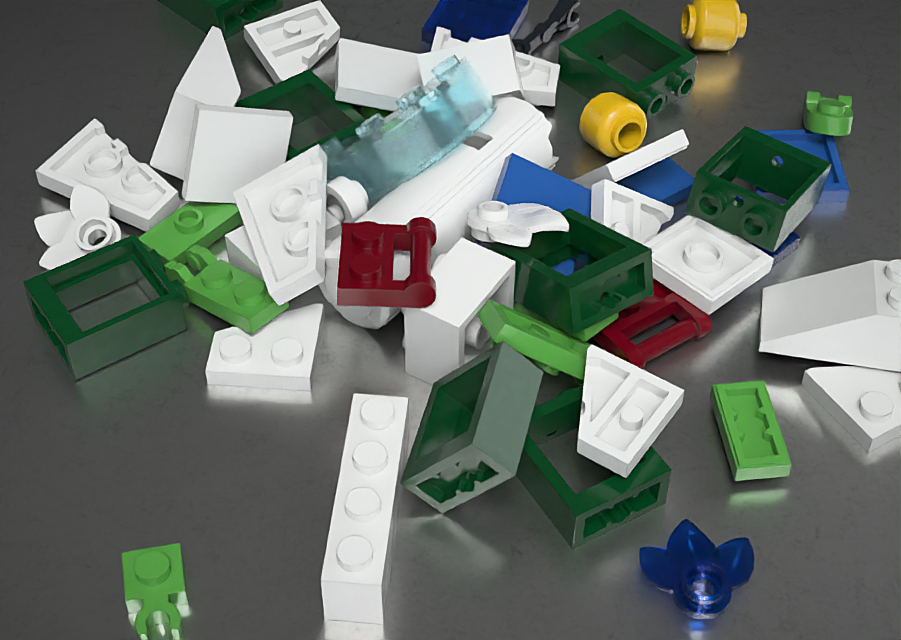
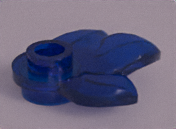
(696, 564)

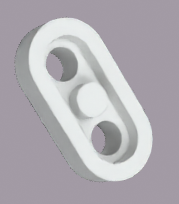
(346, 200)

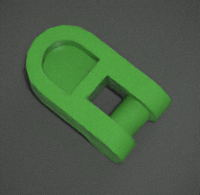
(827, 115)

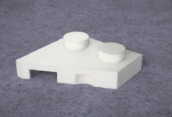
(628, 211)
(273, 357)

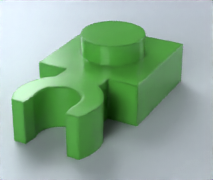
(155, 587)

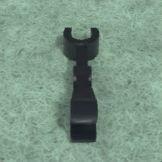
(559, 19)

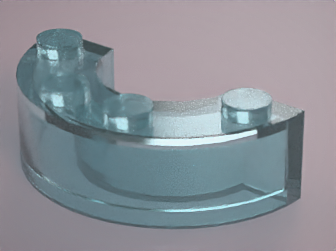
(416, 134)

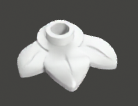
(513, 223)
(75, 231)

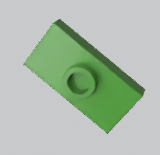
(190, 225)
(750, 430)

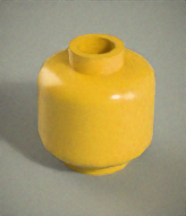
(712, 24)
(613, 124)

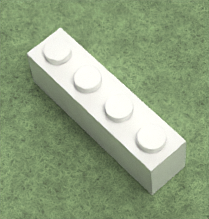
(366, 510)

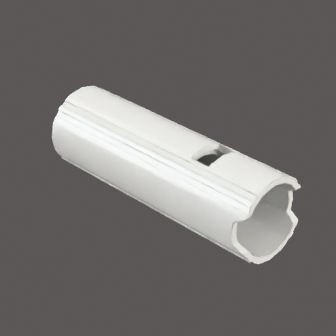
(448, 193)

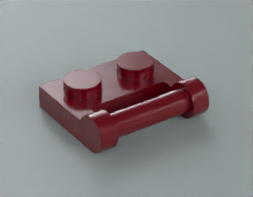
(368, 262)
(646, 313)

